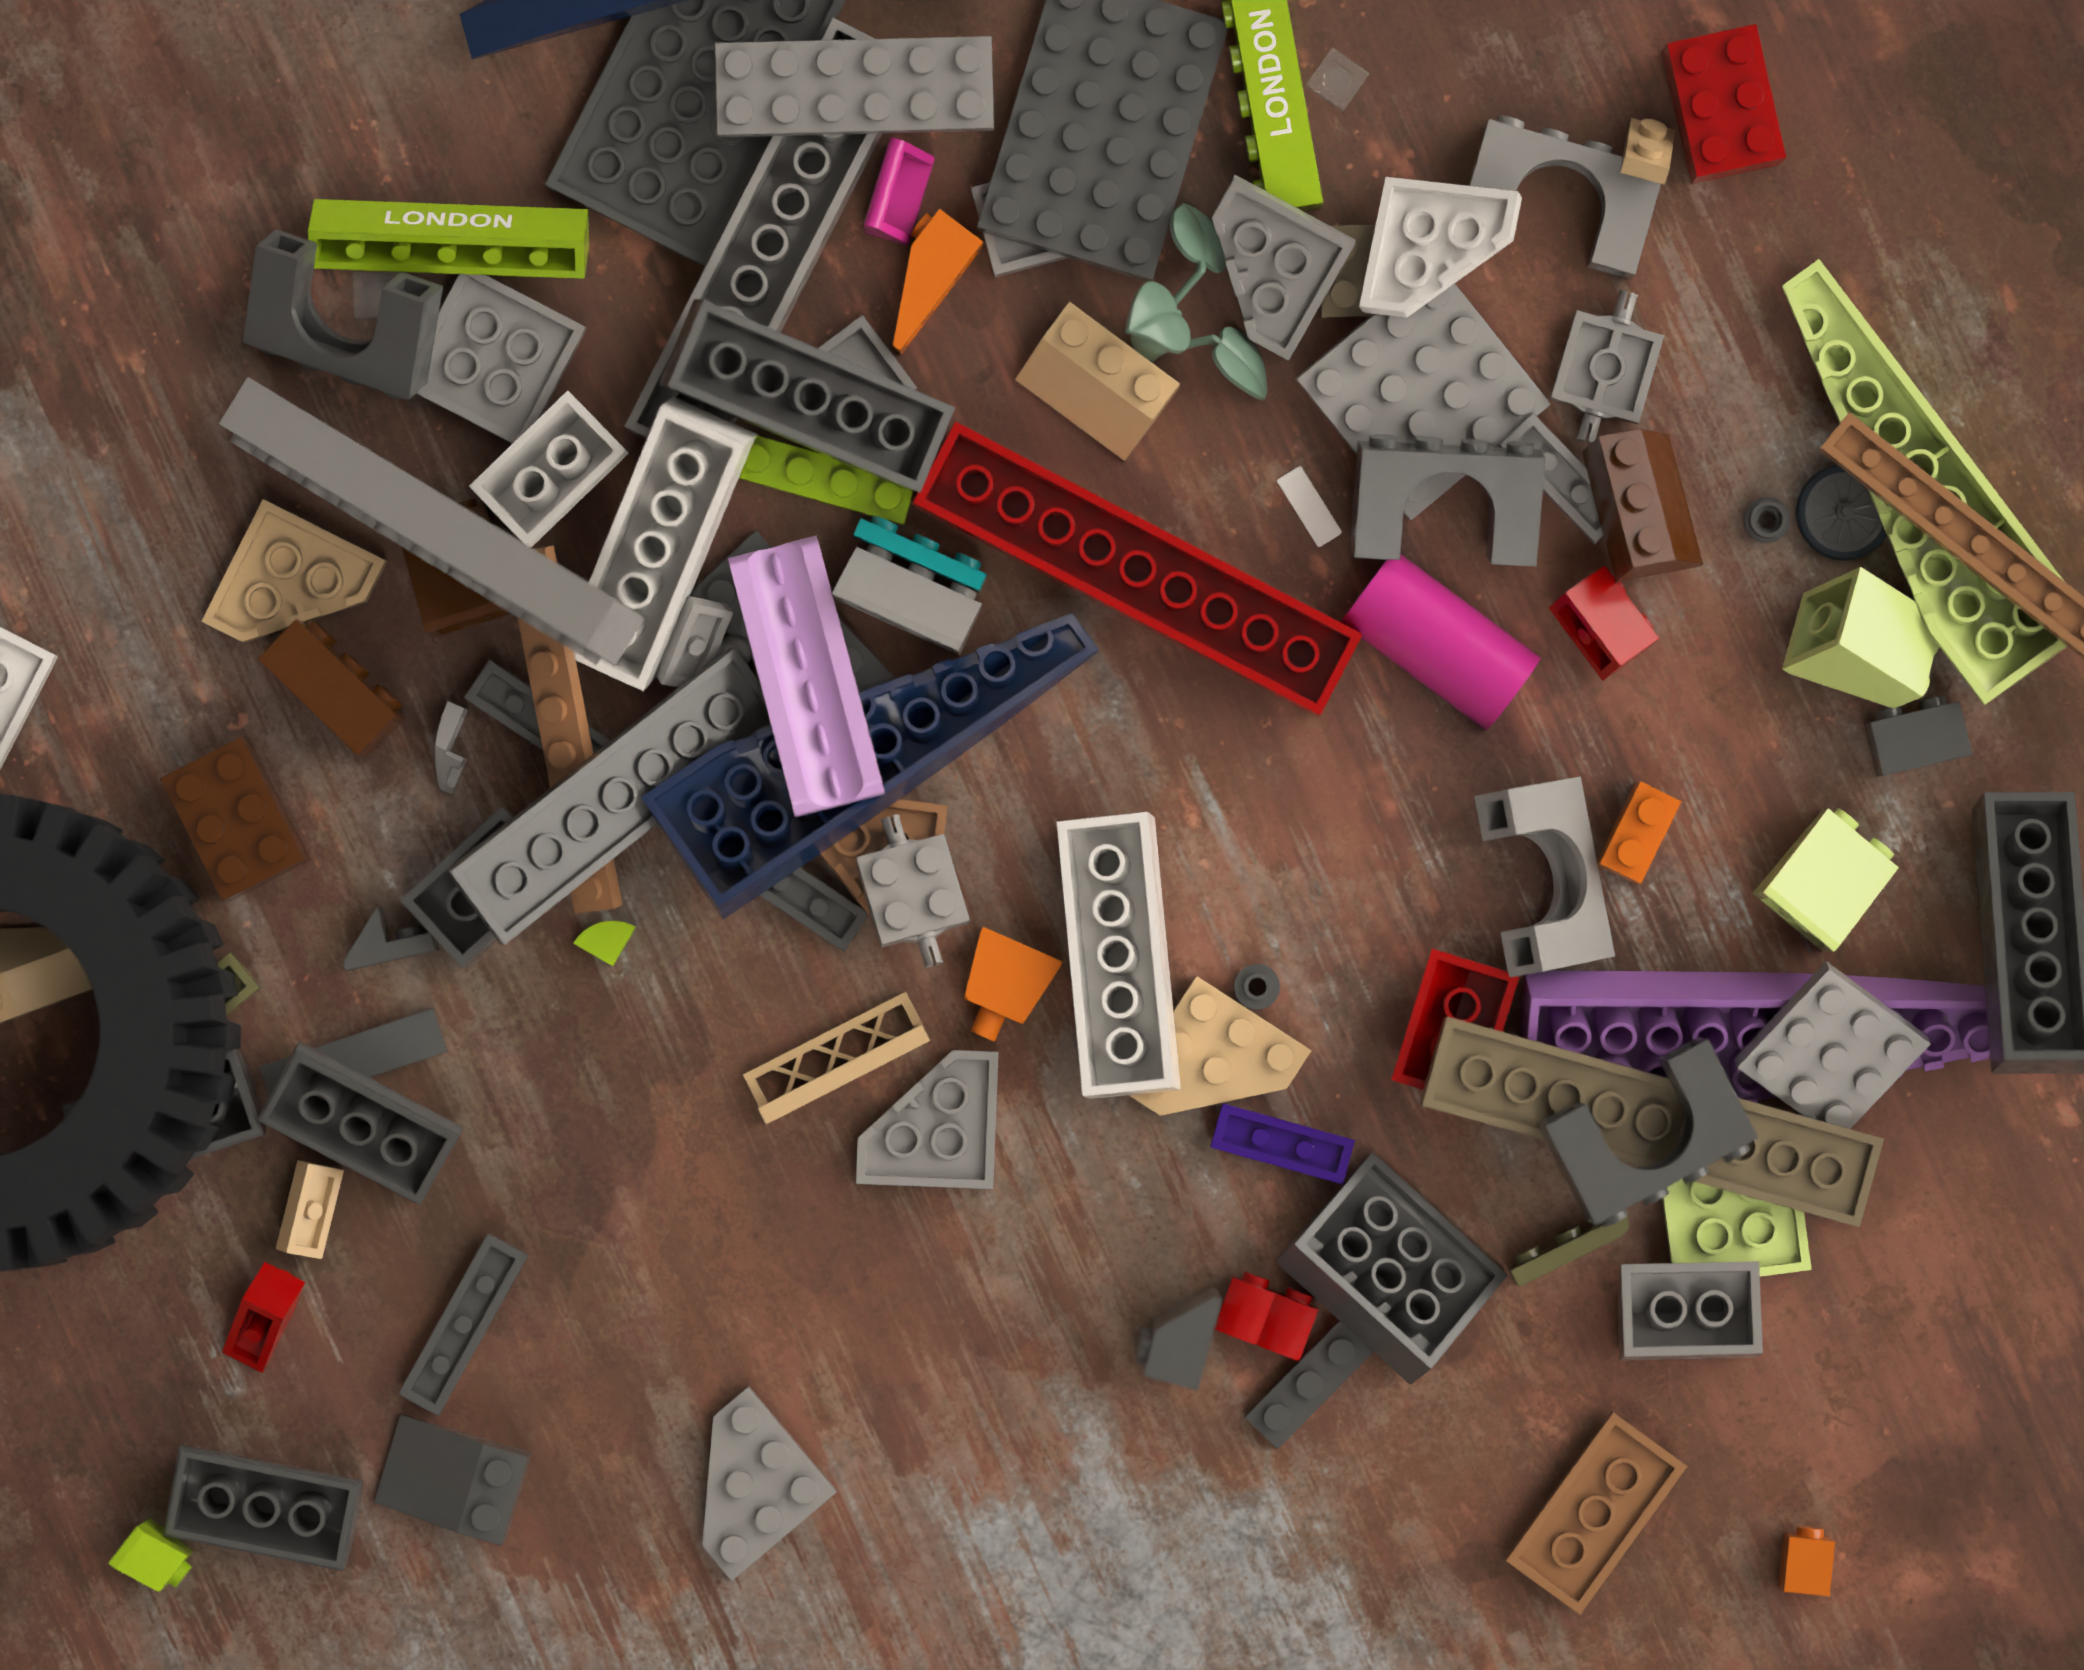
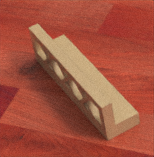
(843, 1074)

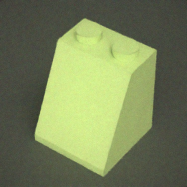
(1862, 640)
(1827, 879)

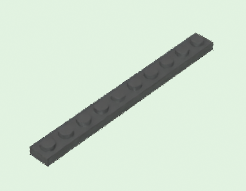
(797, 894)

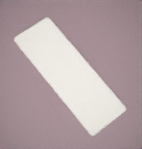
(1309, 506)

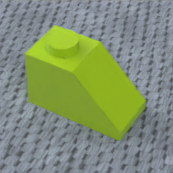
(153, 1557)

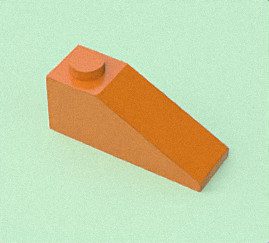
(934, 266)

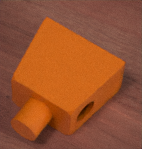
(1006, 981)

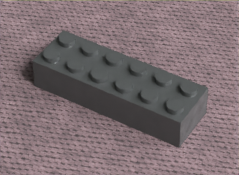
(806, 395)
(2031, 930)

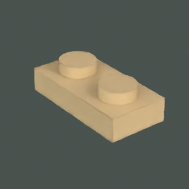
(1648, 150)
(309, 1209)

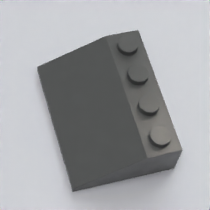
(1391, 1269)

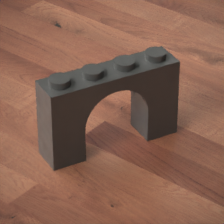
(286, 324)
(1391, 470)
(1712, 1130)

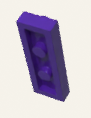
(1282, 1143)

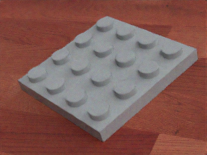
(1423, 377)

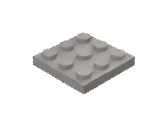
(498, 356)
(1832, 1049)

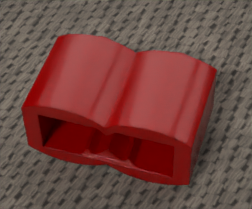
(1267, 1316)

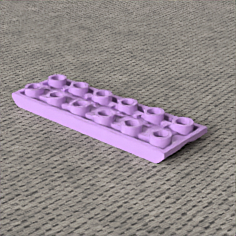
(806, 676)

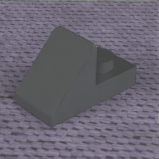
(375, 947)

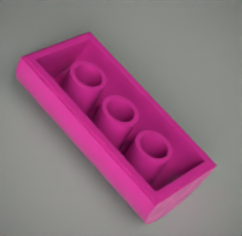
(1441, 640)

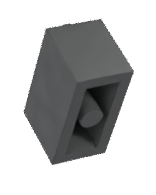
(1917, 738)

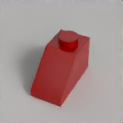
(263, 1316)

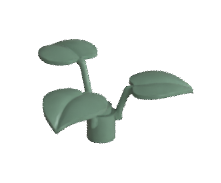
(1159, 326)

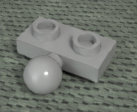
(698, 641)

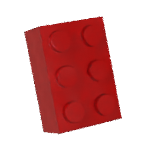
(1723, 104)

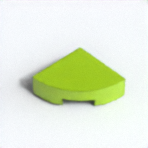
(606, 940)

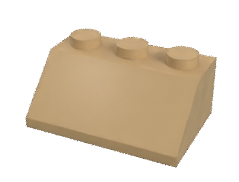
(1097, 381)

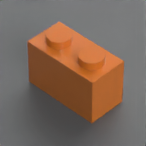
(1638, 832)

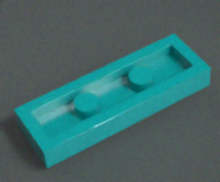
(921, 552)

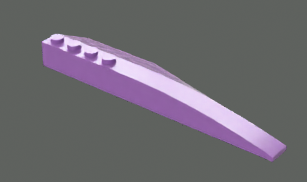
(1647, 1014)

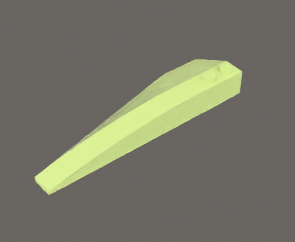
(1969, 620)

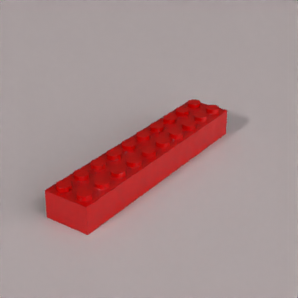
(1137, 569)

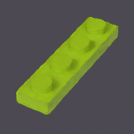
(824, 480)

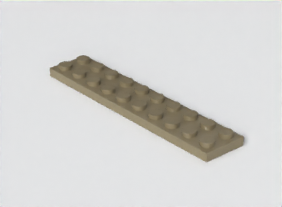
(1524, 1081)

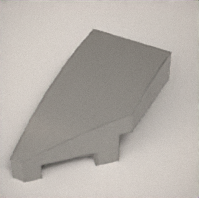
(448, 764)

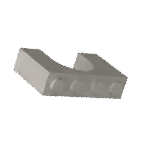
(1626, 202)
(1577, 921)

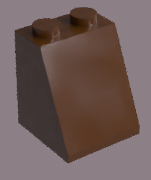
(444, 601)

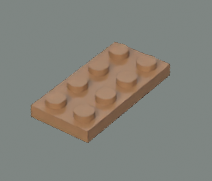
(1595, 1512)

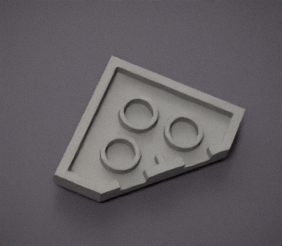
(1276, 263)
(938, 1129)
(756, 1484)

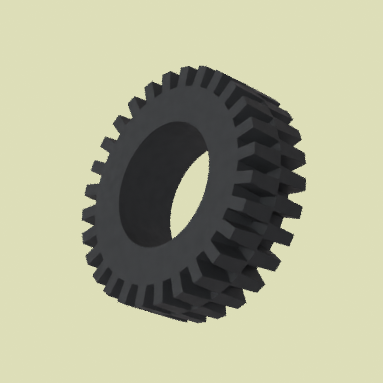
(158, 1033)

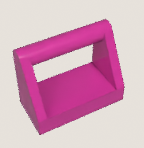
(898, 192)

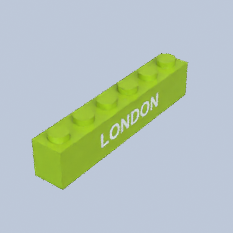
(1273, 100)
(450, 238)

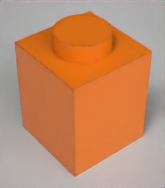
(1806, 1562)

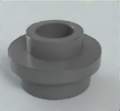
(1780, 515)
(1256, 971)

